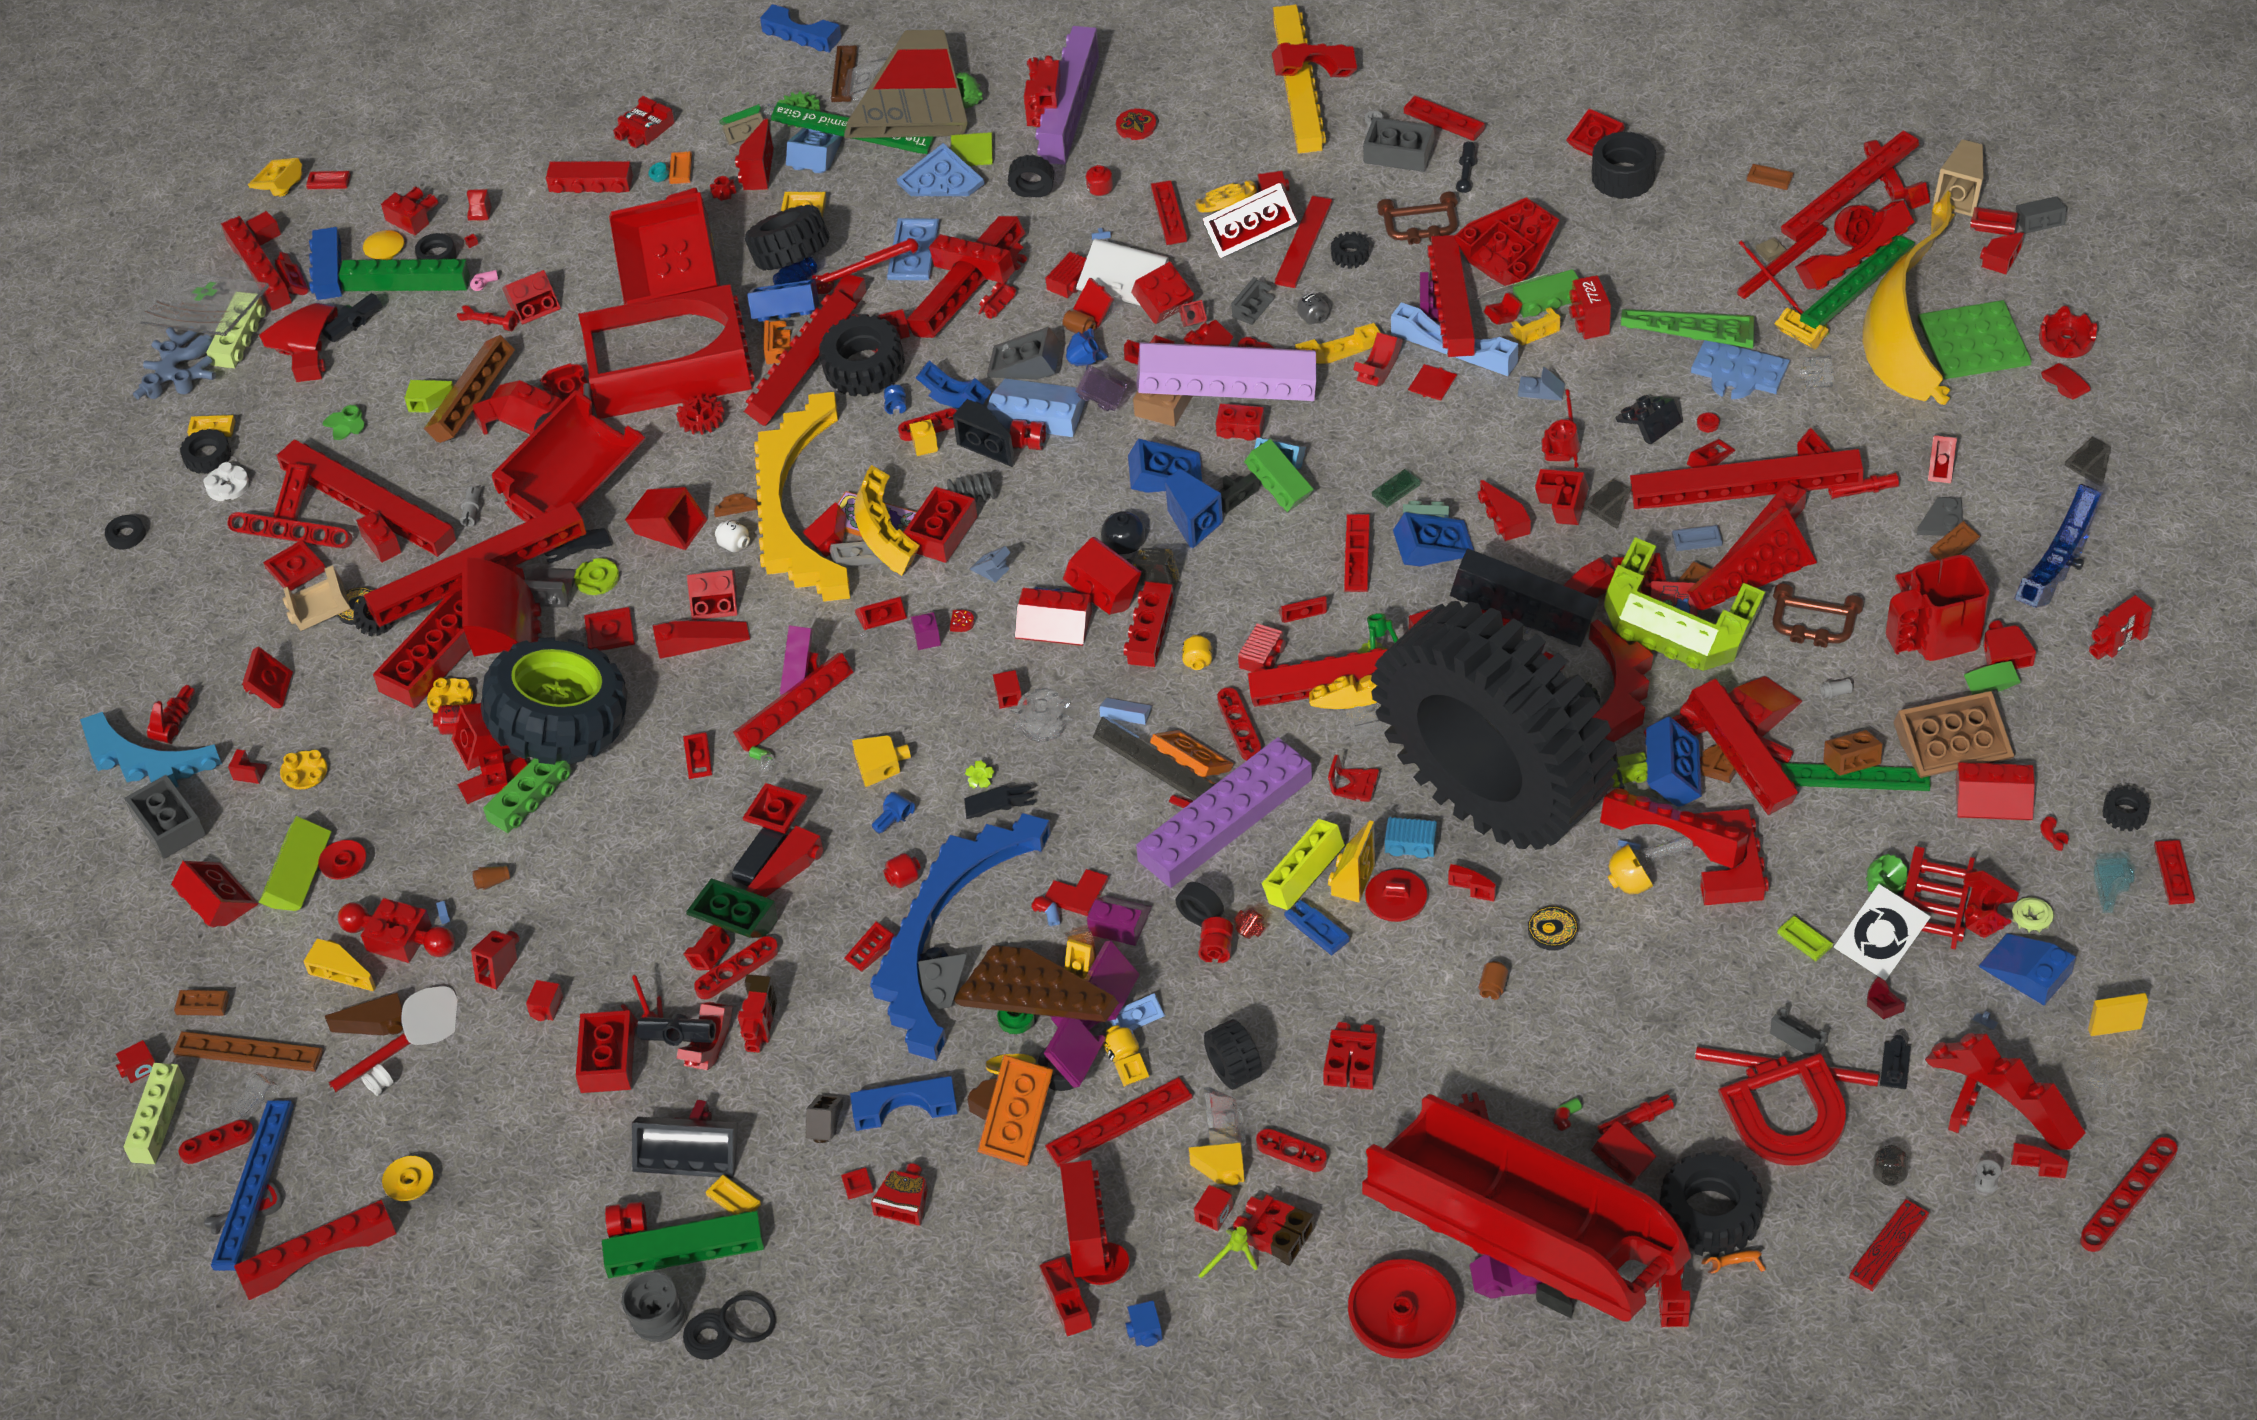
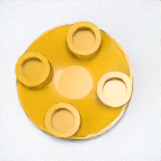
(383, 245)
(449, 692)
(303, 769)

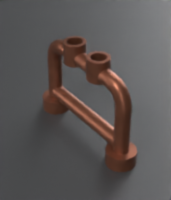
(1447, 203)
(1783, 594)

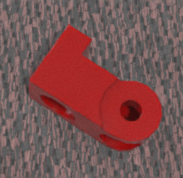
(708, 949)

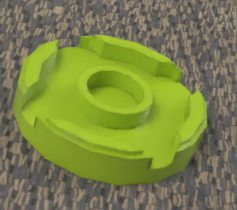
(603, 577)

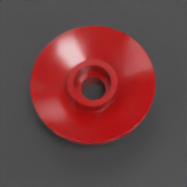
(338, 853)
(1114, 1269)

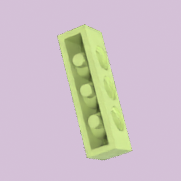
(229, 349)
(154, 1113)

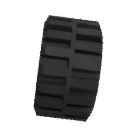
(1232, 1054)

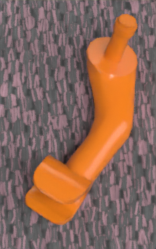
(1734, 1258)

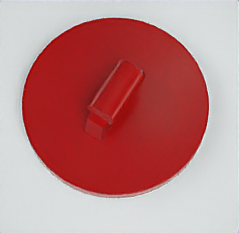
(1396, 895)

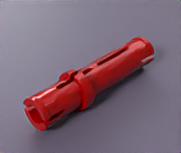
(1870, 484)
(1645, 1112)

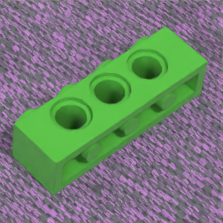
(525, 793)

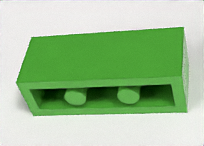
(1545, 293)
(1278, 475)

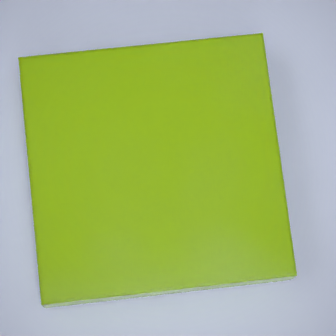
(973, 148)

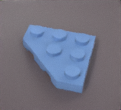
(940, 175)

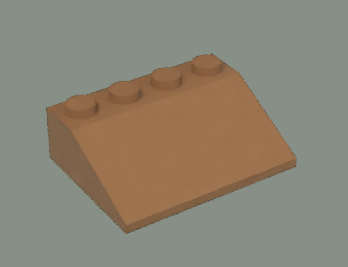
(1953, 732)

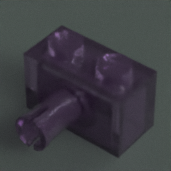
(1100, 388)

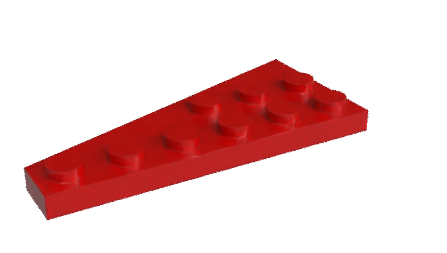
(1759, 559)

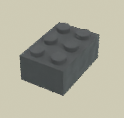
(1398, 144)
(164, 816)

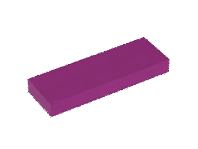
(796, 656)

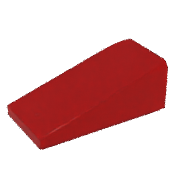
(1708, 455)
(697, 754)

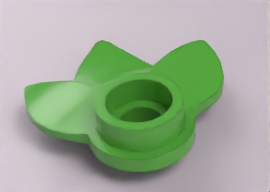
(345, 422)

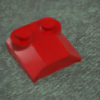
(1591, 129)

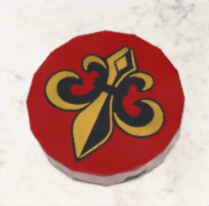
(1136, 124)

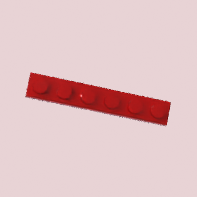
(793, 702)

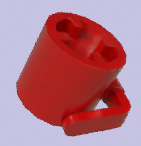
(1562, 439)

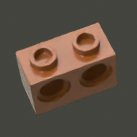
(1852, 752)

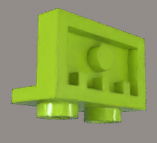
(1632, 768)

